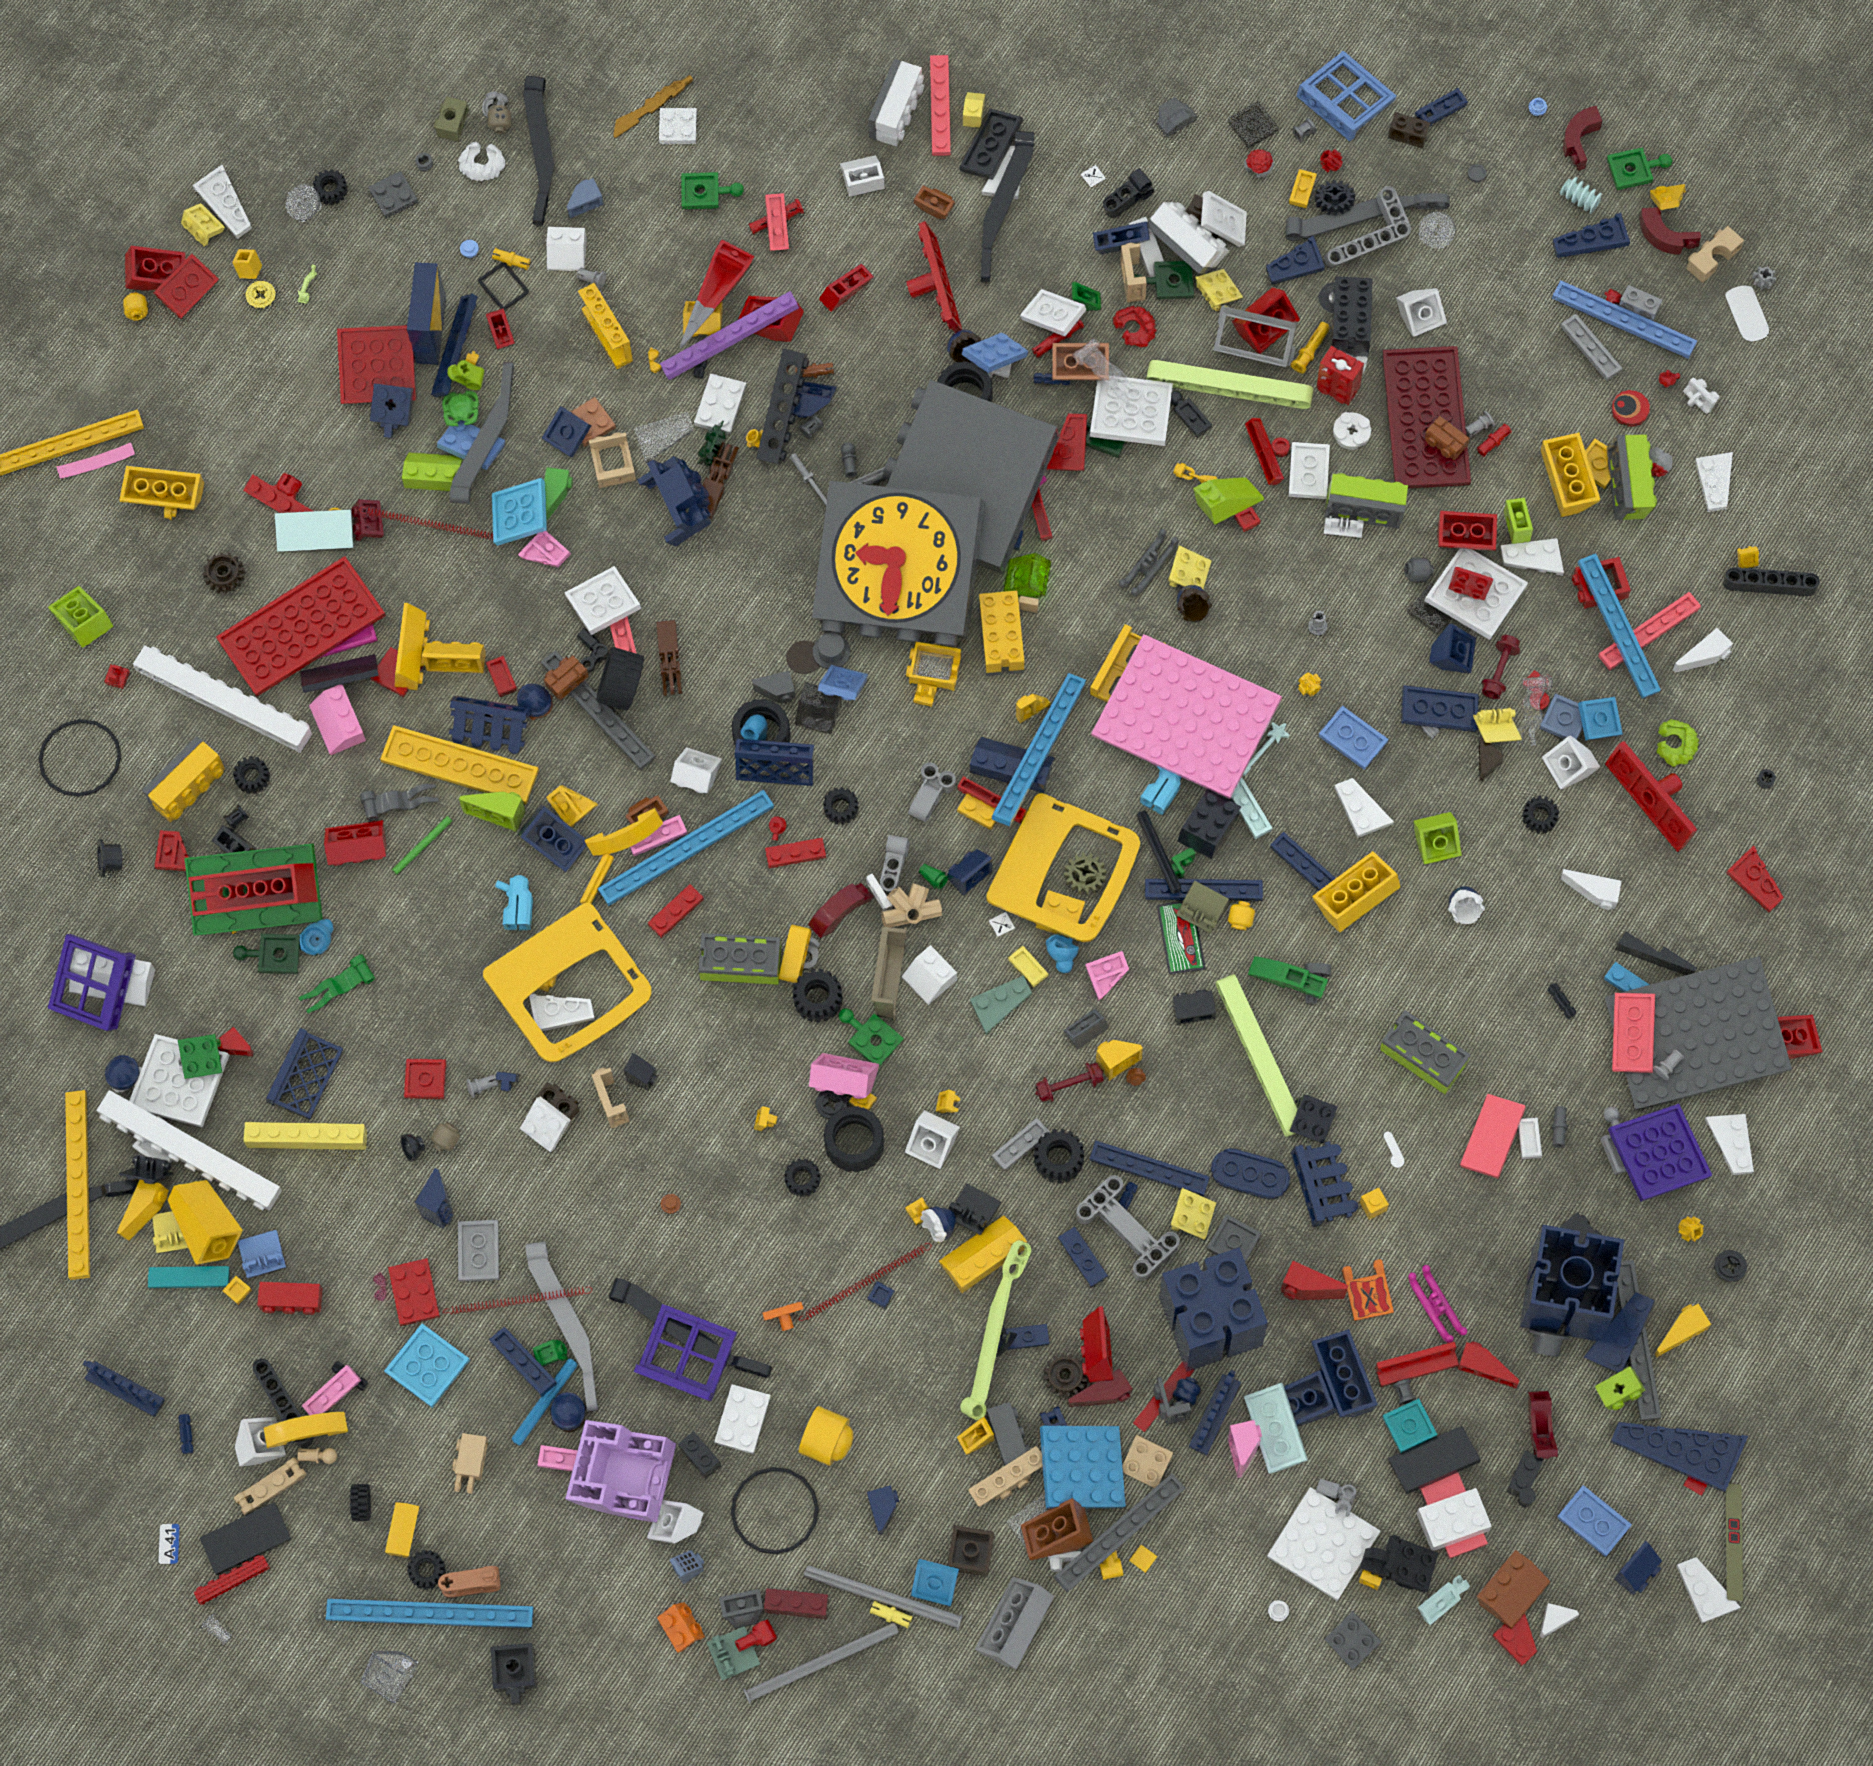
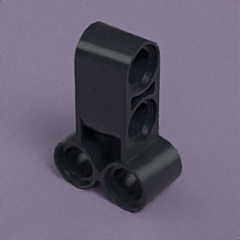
(1137, 185)

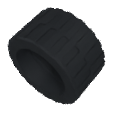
(968, 373)
(620, 678)
(768, 710)
(849, 1116)

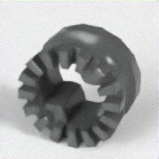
(427, 165)

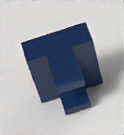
(507, 1079)

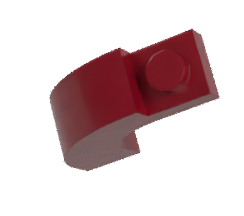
(1580, 125)
(1662, 237)
(838, 907)
(1541, 1424)

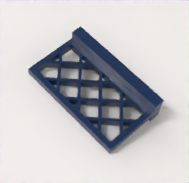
(774, 753)
(288, 1066)

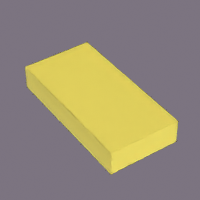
(1028, 966)

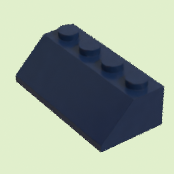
(1001, 761)
(1344, 1374)

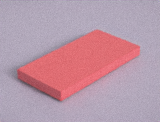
(1633, 1032)
(1493, 1136)
(1442, 1490)

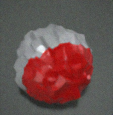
(1259, 162)
(1661, 462)

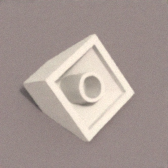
(1421, 310)
(1570, 762)
(251, 1442)
(675, 1522)

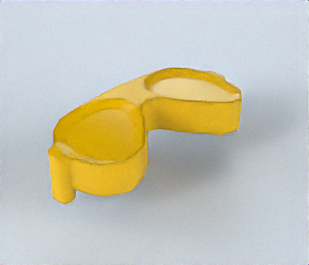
(652, 355)

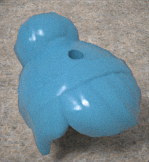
(308, 936)
(1062, 951)

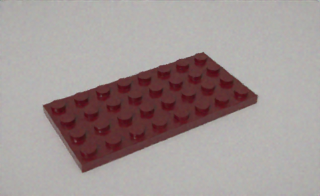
(1419, 390)

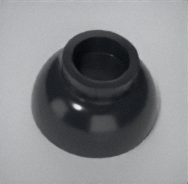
(412, 1146)

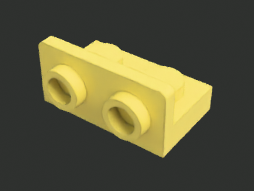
(201, 223)

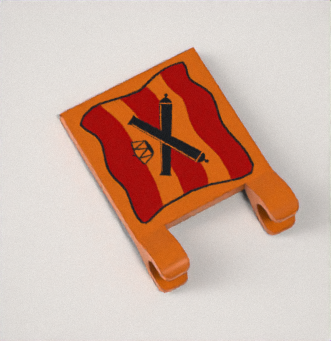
(1368, 1295)

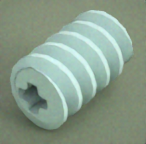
(1581, 195)

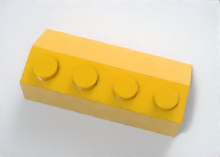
(1569, 474)
(161, 488)
(410, 647)
(1356, 891)
(981, 1254)

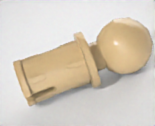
(328, 1455)

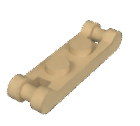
(270, 1486)

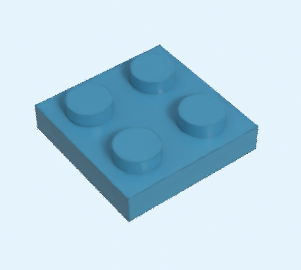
(1600, 718)
(934, 1582)

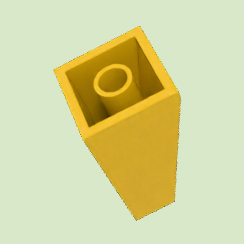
(204, 1221)

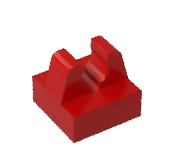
(1247, 519)
(117, 676)

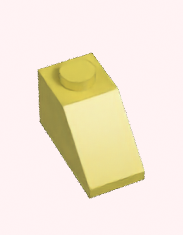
(973, 109)

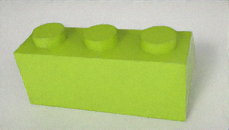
(430, 471)

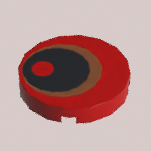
(1630, 408)

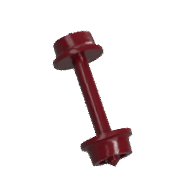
(1493, 687)
(1093, 1074)

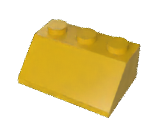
(454, 657)

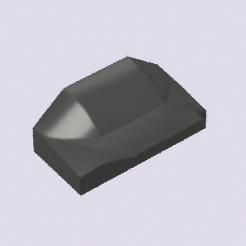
(1174, 116)
(742, 1608)

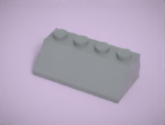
(1014, 1622)

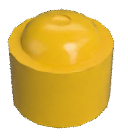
(826, 1437)

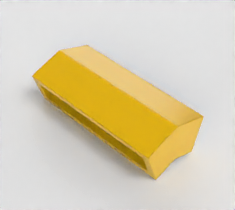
(402, 1529)

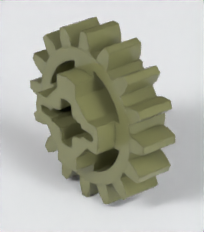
(1086, 866)

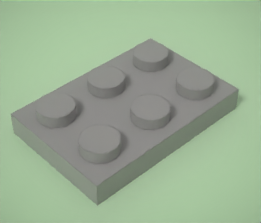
(478, 1250)

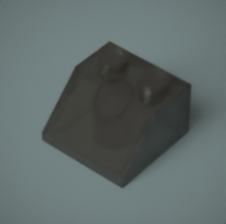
(817, 710)

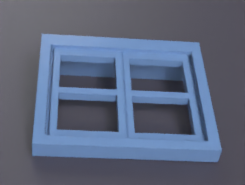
(1329, 110)

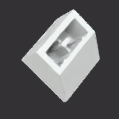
(862, 175)

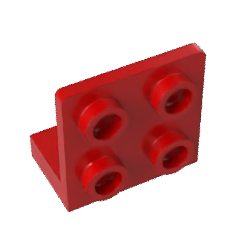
(1470, 583)

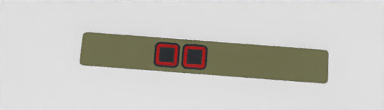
(1734, 1550)

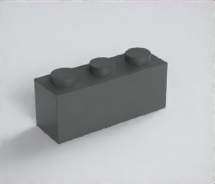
(1006, 1432)

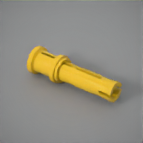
(1307, 353)

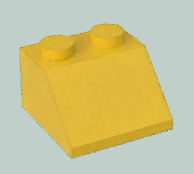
(712, 323)
(1117, 1057)

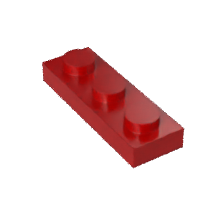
(795, 853)
(675, 911)

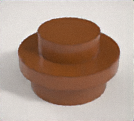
(1135, 1076)
(670, 1203)

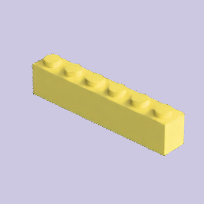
(305, 1136)

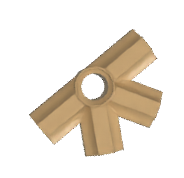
(905, 903)

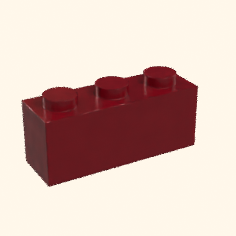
(796, 1603)

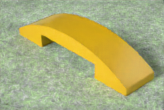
(625, 837)
(305, 1427)

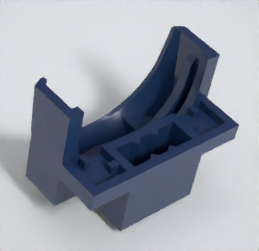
(680, 491)

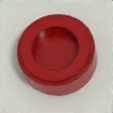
(1280, 447)

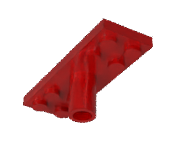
(936, 279)
(1652, 795)

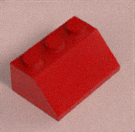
(1272, 304)
(1467, 530)
(355, 843)
(1096, 1346)

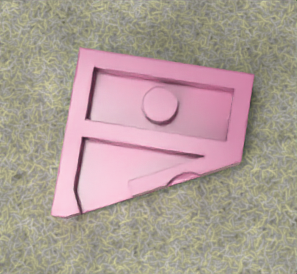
(545, 550)
(1106, 972)

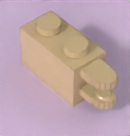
(470, 1460)

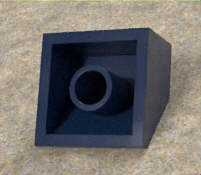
(970, 871)
(1639, 1568)

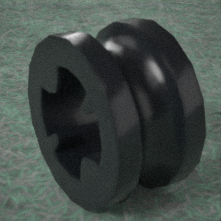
(1761, 783)

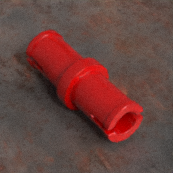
(1494, 440)

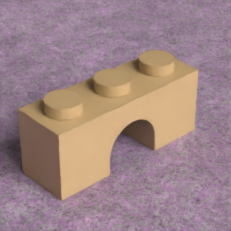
(1725, 243)

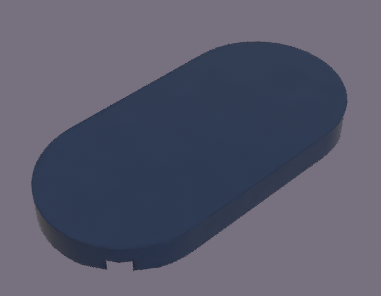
(1250, 1174)

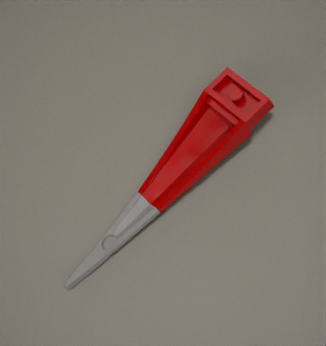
(723, 274)

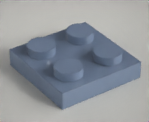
(1562, 718)

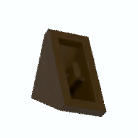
(1489, 759)

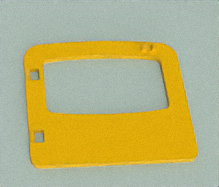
(1032, 854)
(547, 955)

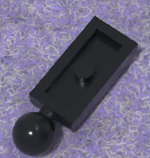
(1190, 414)

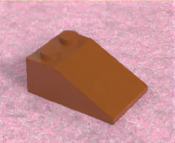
(1057, 1531)

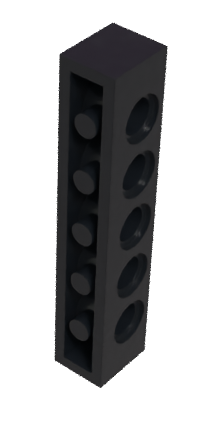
(778, 396)

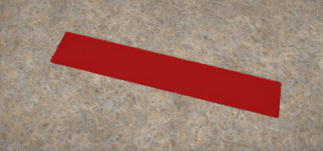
(1151, 1411)

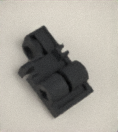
(1402, 1562)

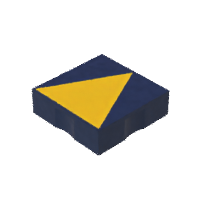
(426, 313)

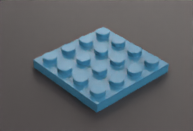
(1082, 1466)

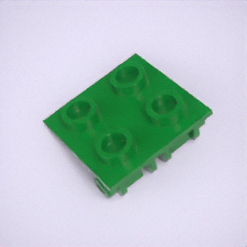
(200, 1056)

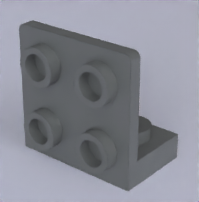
(1174, 1414)

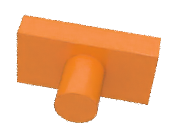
(783, 1314)

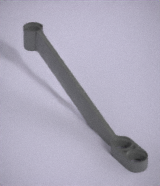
(1298, 228)
(461, 484)

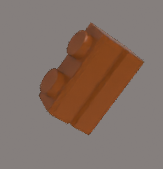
(1446, 438)
(565, 677)

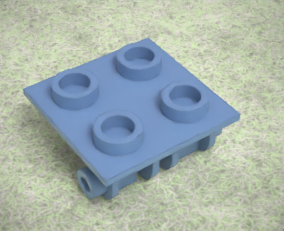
(261, 1254)

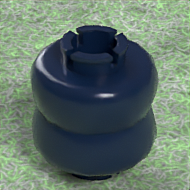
(1186, 1391)

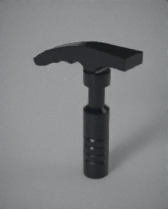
(1007, 1340)

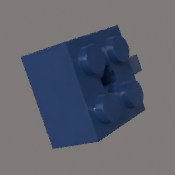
(382, 412)

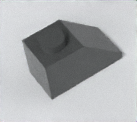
(775, 687)

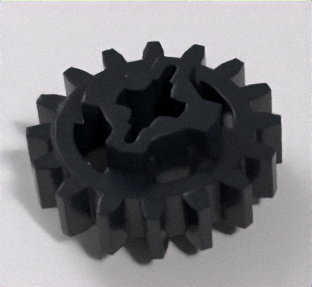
(1334, 197)

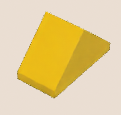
(976, 1436)

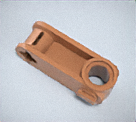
(470, 1582)

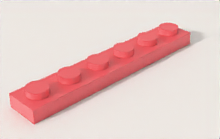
(940, 105)
(1654, 627)

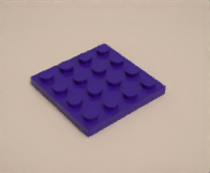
(1659, 1152)

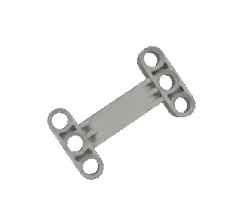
(1127, 1228)

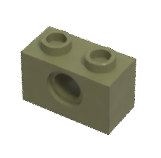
(453, 109)

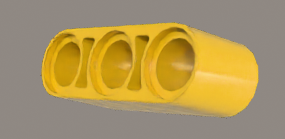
(795, 953)

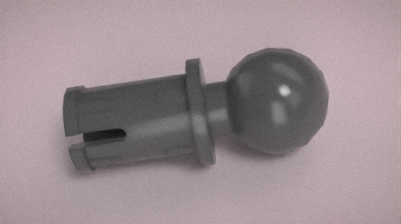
(849, 459)

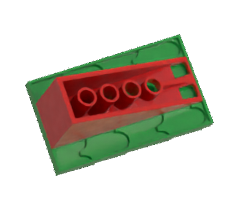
(253, 889)

